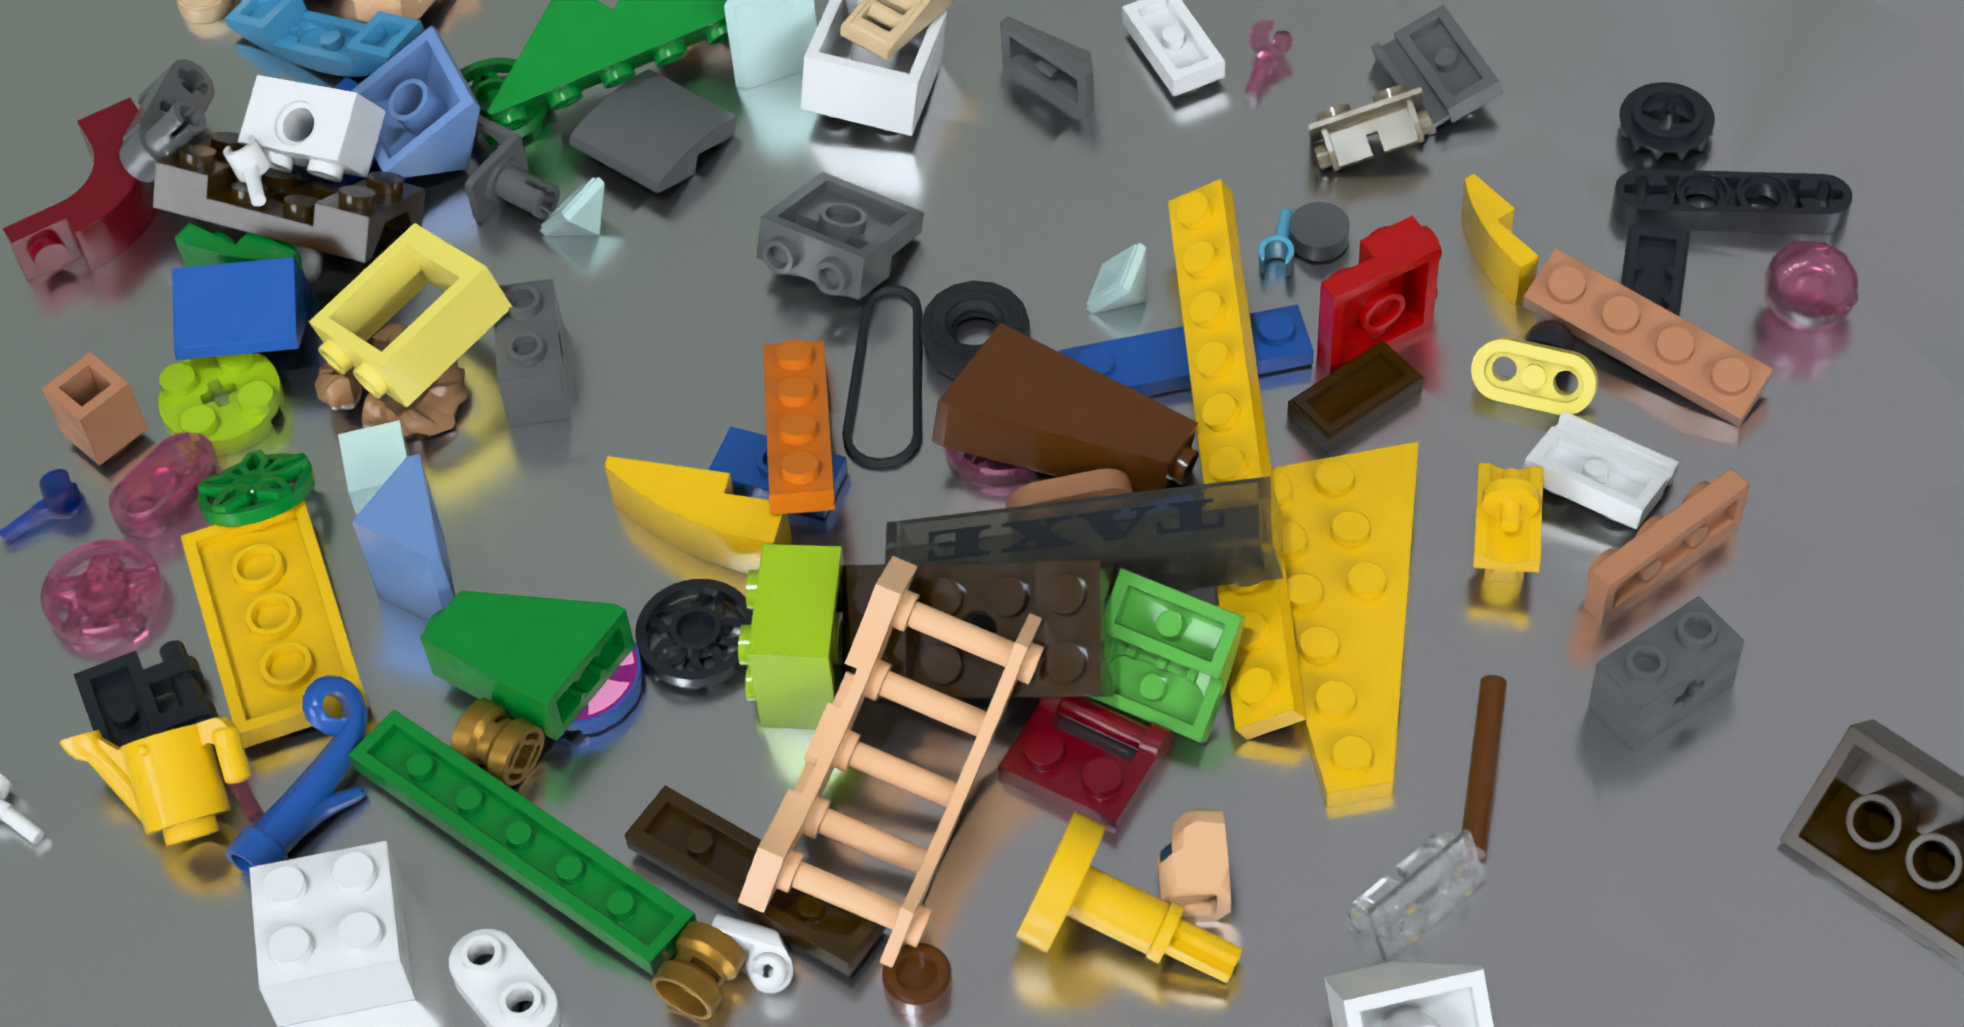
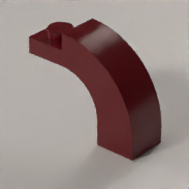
(97, 218)

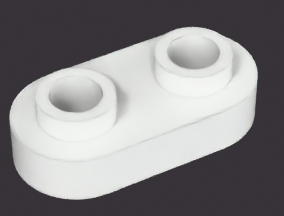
(502, 982)

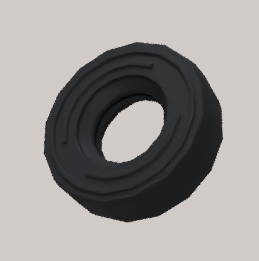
(965, 302)

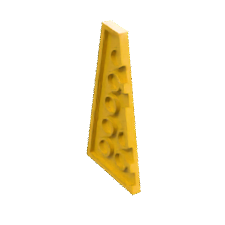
(1348, 589)

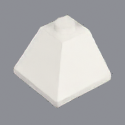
(1410, 996)

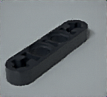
(1730, 192)

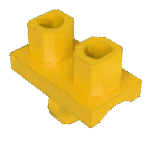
(1508, 521)

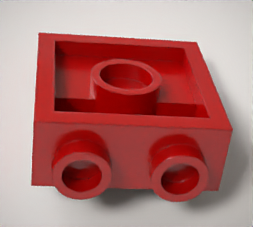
(1382, 297)

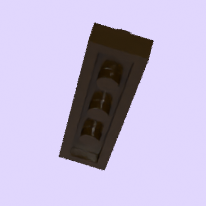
(717, 861)

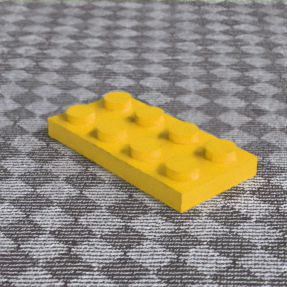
(269, 620)

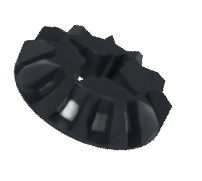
(1646, 107)

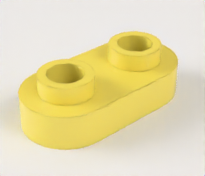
(1535, 376)

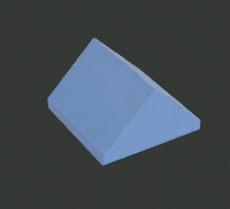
(427, 109)
(406, 542)

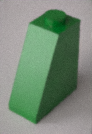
(528, 652)

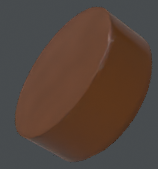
(918, 981)

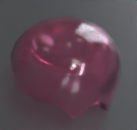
(1810, 286)

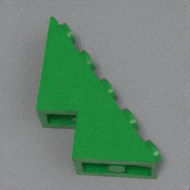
(592, 44)

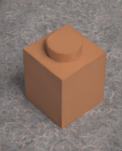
(94, 408)

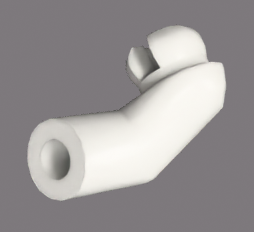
(765, 952)

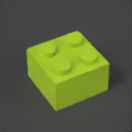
(793, 634)

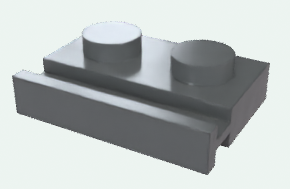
(1443, 63)

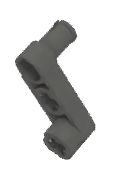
(167, 119)

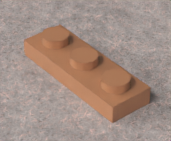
(1664, 544)

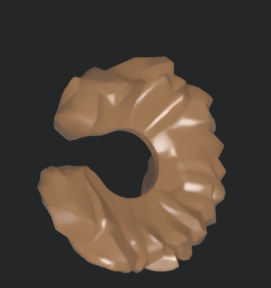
(426, 415)

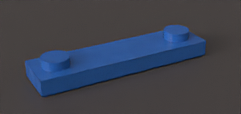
(1159, 359)

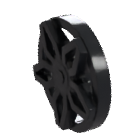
(692, 633)

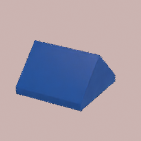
(239, 308)

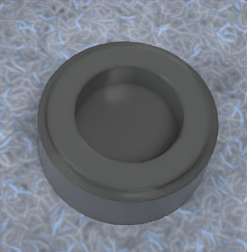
(1319, 231)

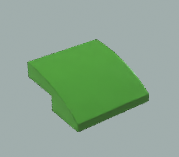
(1168, 654)

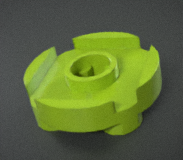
(232, 428)

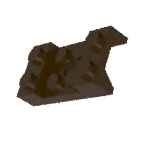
(296, 211)
(1062, 593)

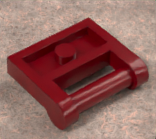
(1077, 773)

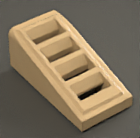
(904, 27)

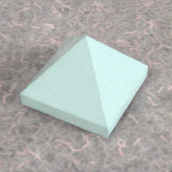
(579, 213)
(1120, 281)

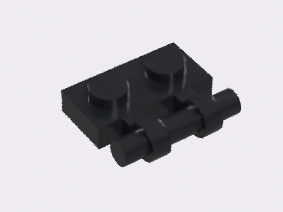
(123, 694)

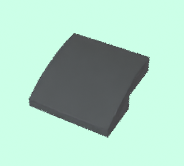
(652, 130)

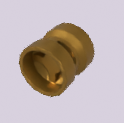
(502, 744)
(698, 971)

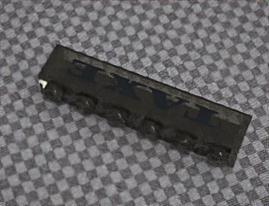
(1168, 535)

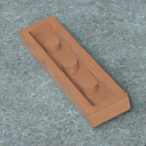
(1648, 337)

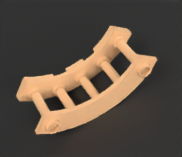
(836, 746)

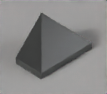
(1049, 63)

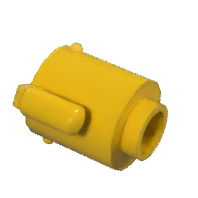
(170, 776)

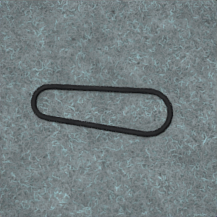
(856, 372)

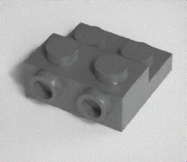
(836, 235)

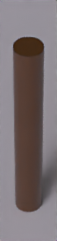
(1484, 761)

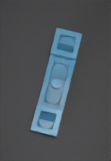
(322, 40)

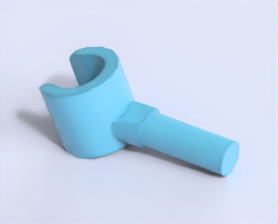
(1278, 245)

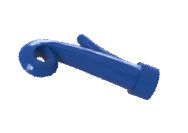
(311, 796)

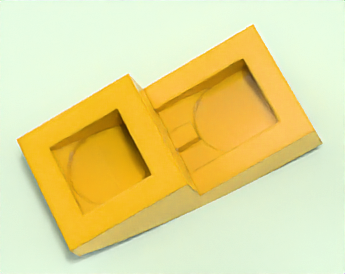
(1488, 231)

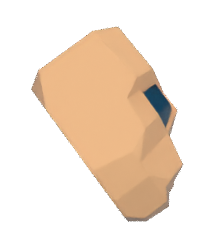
(1196, 866)

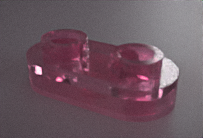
(161, 486)

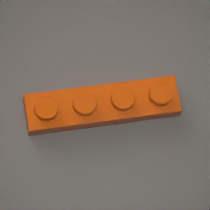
(798, 427)

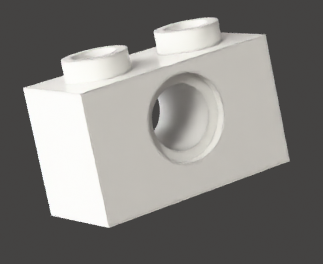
(341, 120)

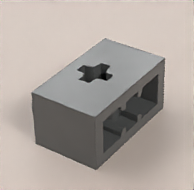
(532, 355)
(1665, 673)

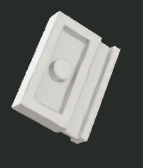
(1602, 470)

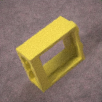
(434, 340)

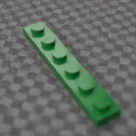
(523, 841)

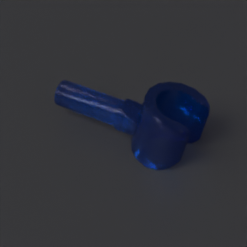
(59, 501)

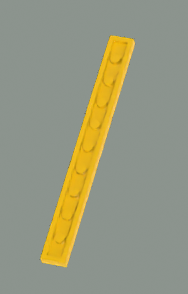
(1233, 442)

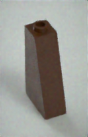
(1060, 417)

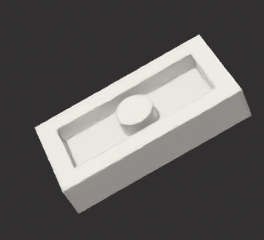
(1173, 44)

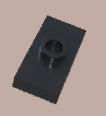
(1656, 264)

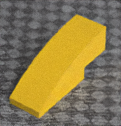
(696, 511)

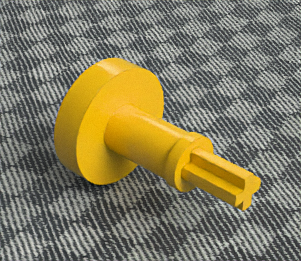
(1116, 908)

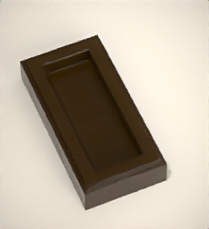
(1355, 396)

